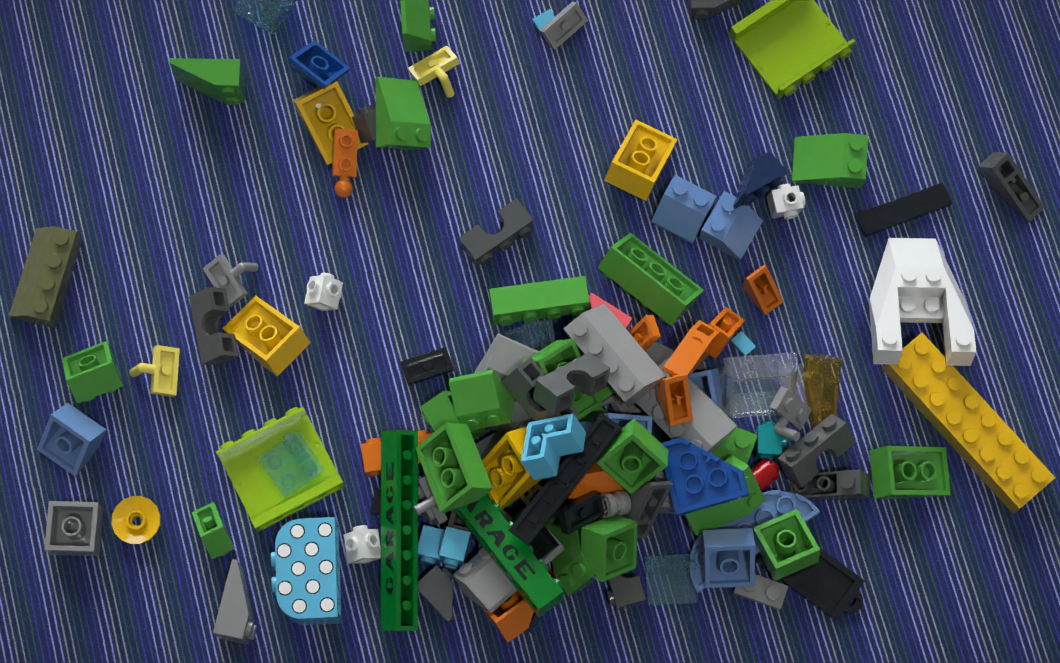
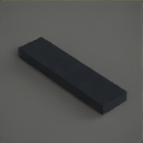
(903, 209)

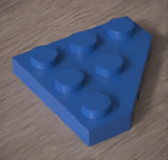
(700, 478)

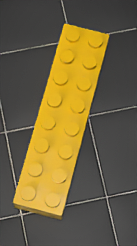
(968, 424)

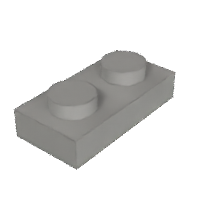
(563, 25)
(764, 592)

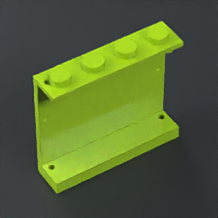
(789, 43)
(254, 485)

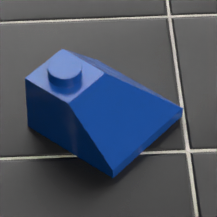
(317, 65)

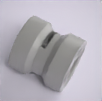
(616, 503)

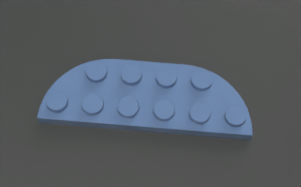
(776, 505)

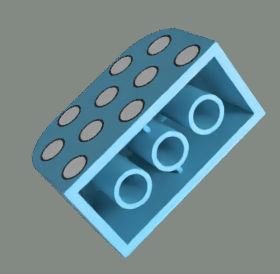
(308, 571)

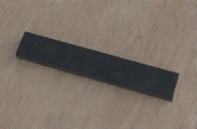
(568, 477)

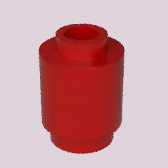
(765, 473)

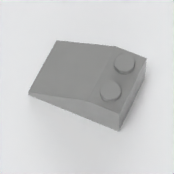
(235, 613)

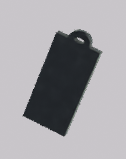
(826, 585)

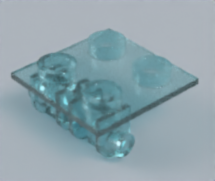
(291, 464)
(669, 580)

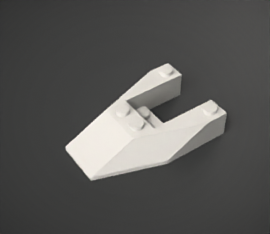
(918, 288)

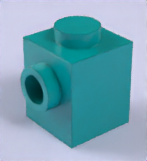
(768, 443)

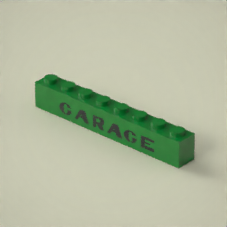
(399, 531)
(512, 555)

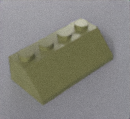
(46, 276)

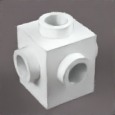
(786, 201)
(323, 292)
(362, 545)

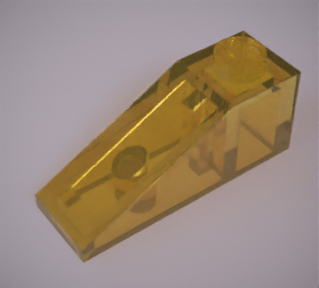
(821, 385)

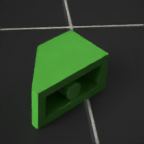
(212, 530)

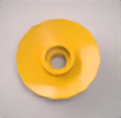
(127, 512)

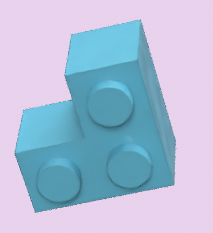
(548, 441)
(444, 546)

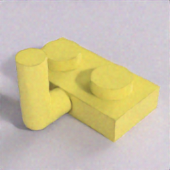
(435, 66)
(163, 370)

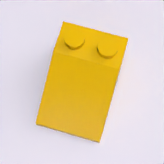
(322, 113)
(640, 160)
(267, 335)
(505, 469)

